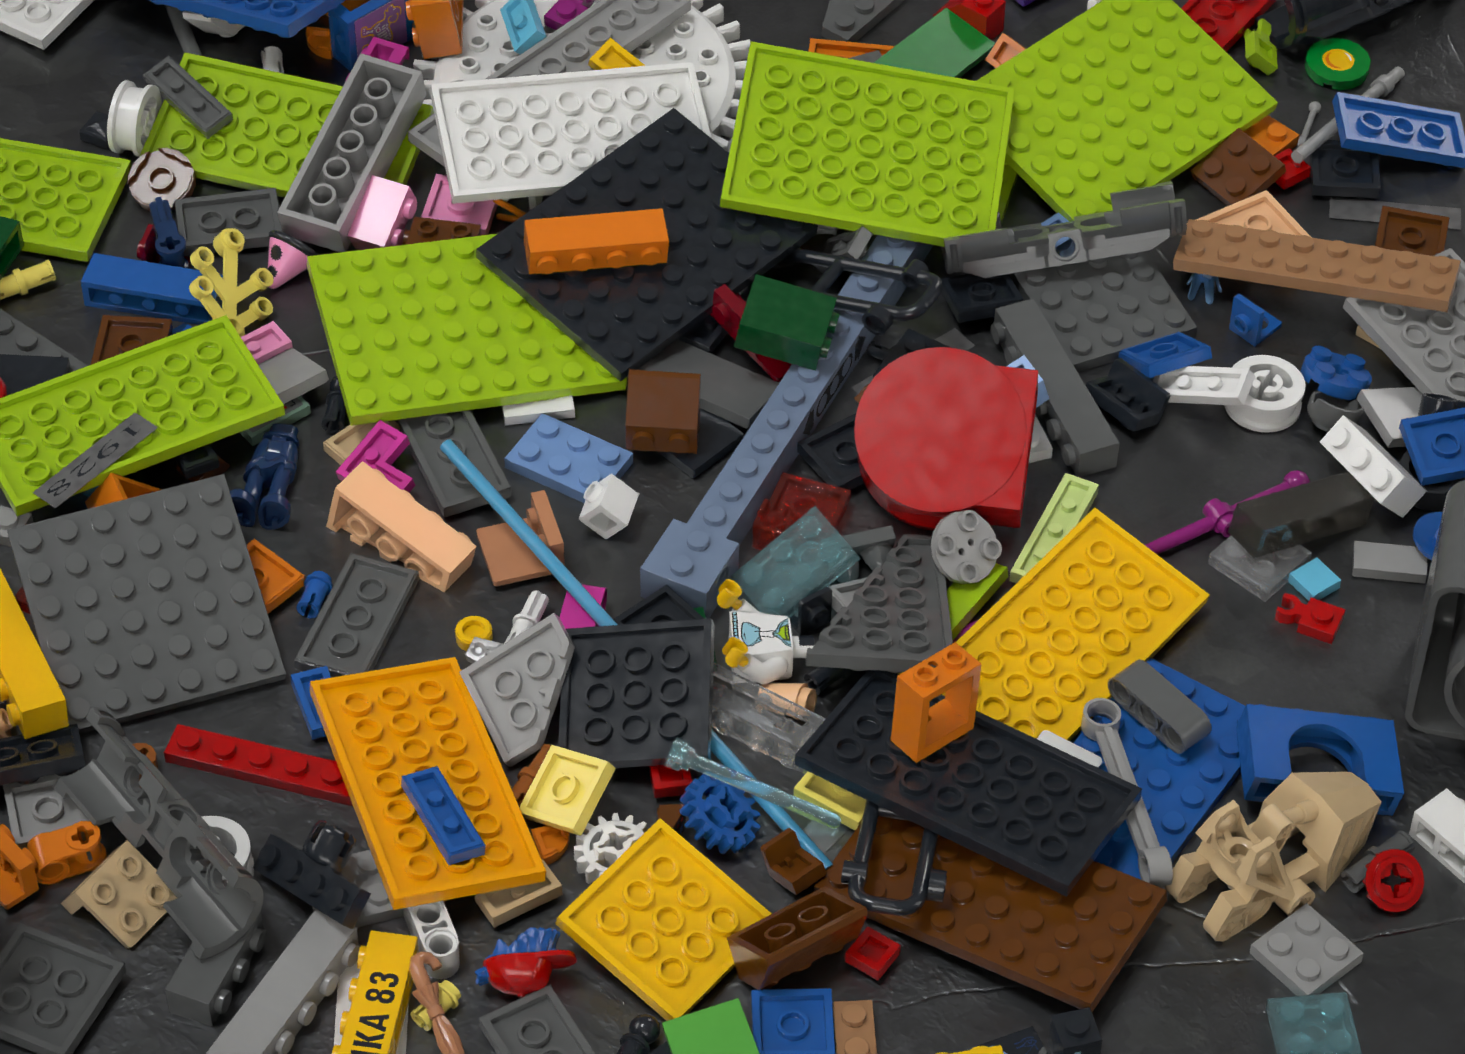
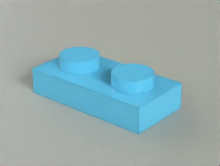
(522, 24)

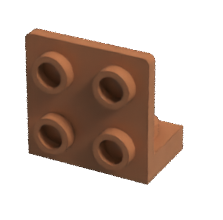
(508, 556)

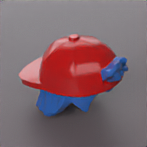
(525, 963)

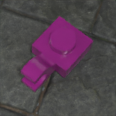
(565, 11)

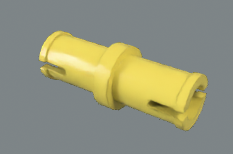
(26, 279)

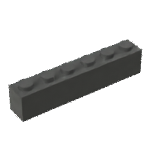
(1071, 411)

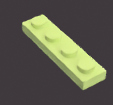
(1062, 514)

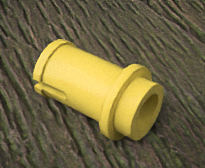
(448, 999)

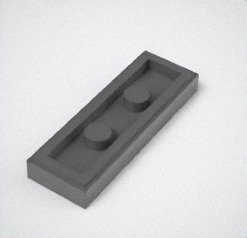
(188, 97)

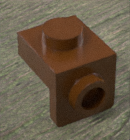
(790, 863)

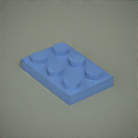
(565, 457)

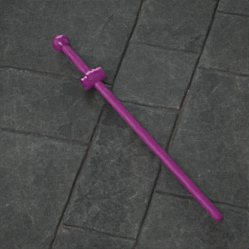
(1217, 518)

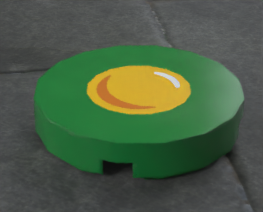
(1337, 63)

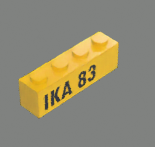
(378, 995)

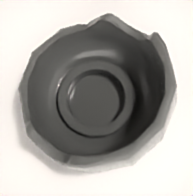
(1327, 410)

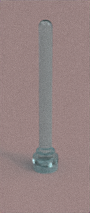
(684, 757)

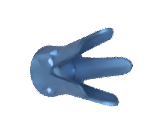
(1209, 282)

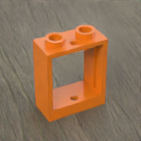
(924, 729)

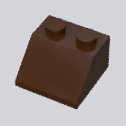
(663, 411)

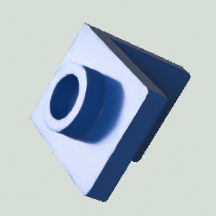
(1248, 320)

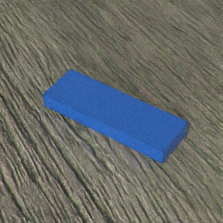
(443, 815)

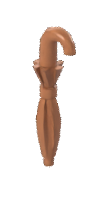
(428, 995)

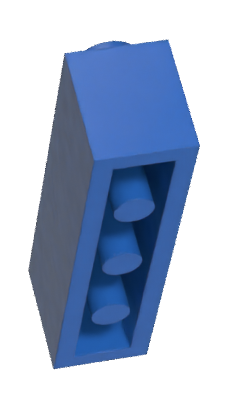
(143, 289)

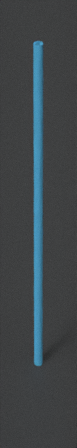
(602, 618)

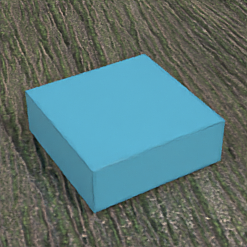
(1314, 580)

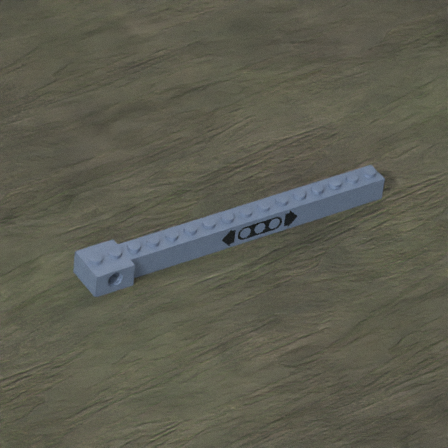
(705, 550)

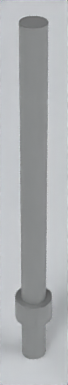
(1379, 88)

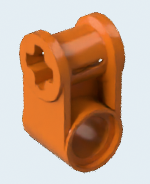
(64, 854)

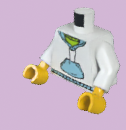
(759, 643)

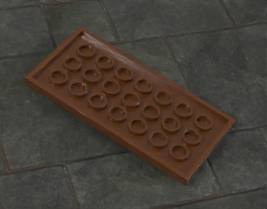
(1006, 920)

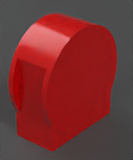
(947, 437)

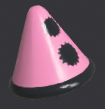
(286, 257)

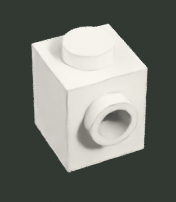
(608, 506)

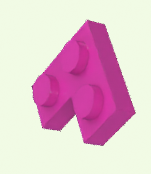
(380, 451)

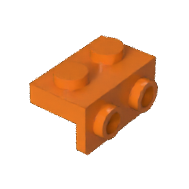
(16, 870)

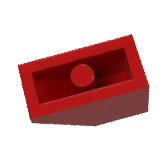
(983, 15)

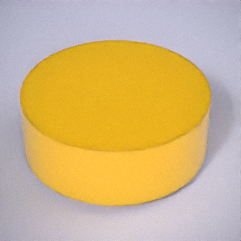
(472, 627)

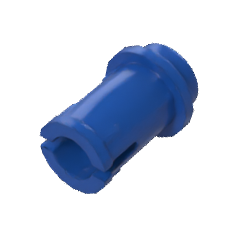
(317, 586)

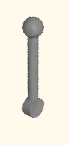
(1314, 108)

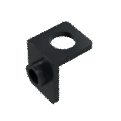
(813, 611)

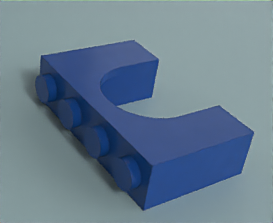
(1361, 743)

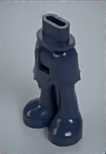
(272, 467)

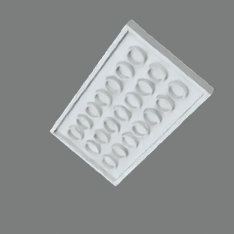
(549, 128)

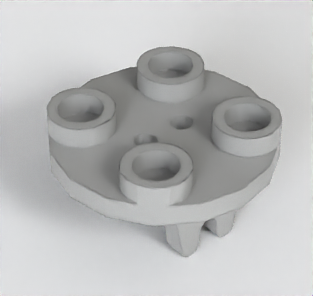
(953, 535)

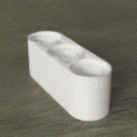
(435, 936)

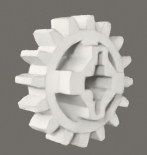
(608, 843)

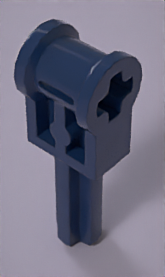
(169, 242)

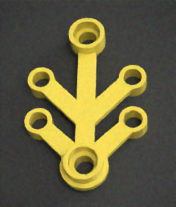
(228, 245)

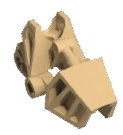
(1330, 811)

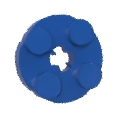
(1336, 374)

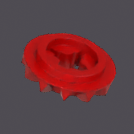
(1405, 893)

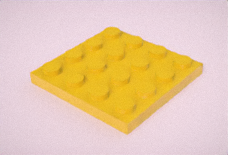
(662, 921)

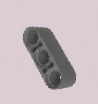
(1159, 706)

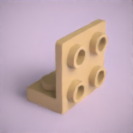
(123, 895)

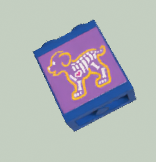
(355, 29)

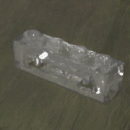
(759, 718)

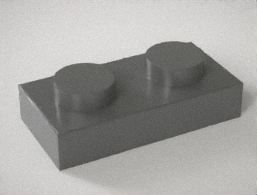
(848, 244)

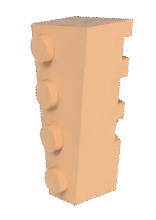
(399, 527)

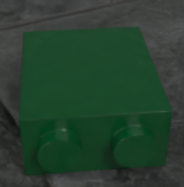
(787, 322)

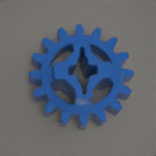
(719, 814)

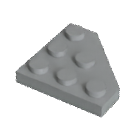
(520, 687)

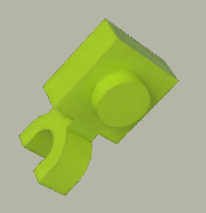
(1259, 50)

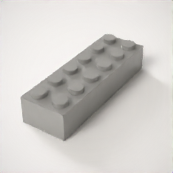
(351, 147)

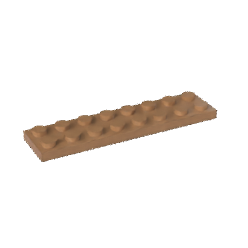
(1317, 265)

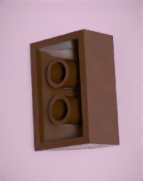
(795, 937)

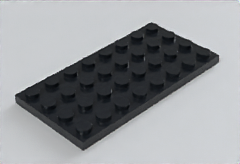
(983, 790)

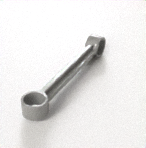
(1153, 859)

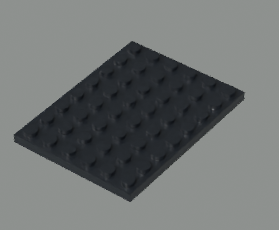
(641, 309)

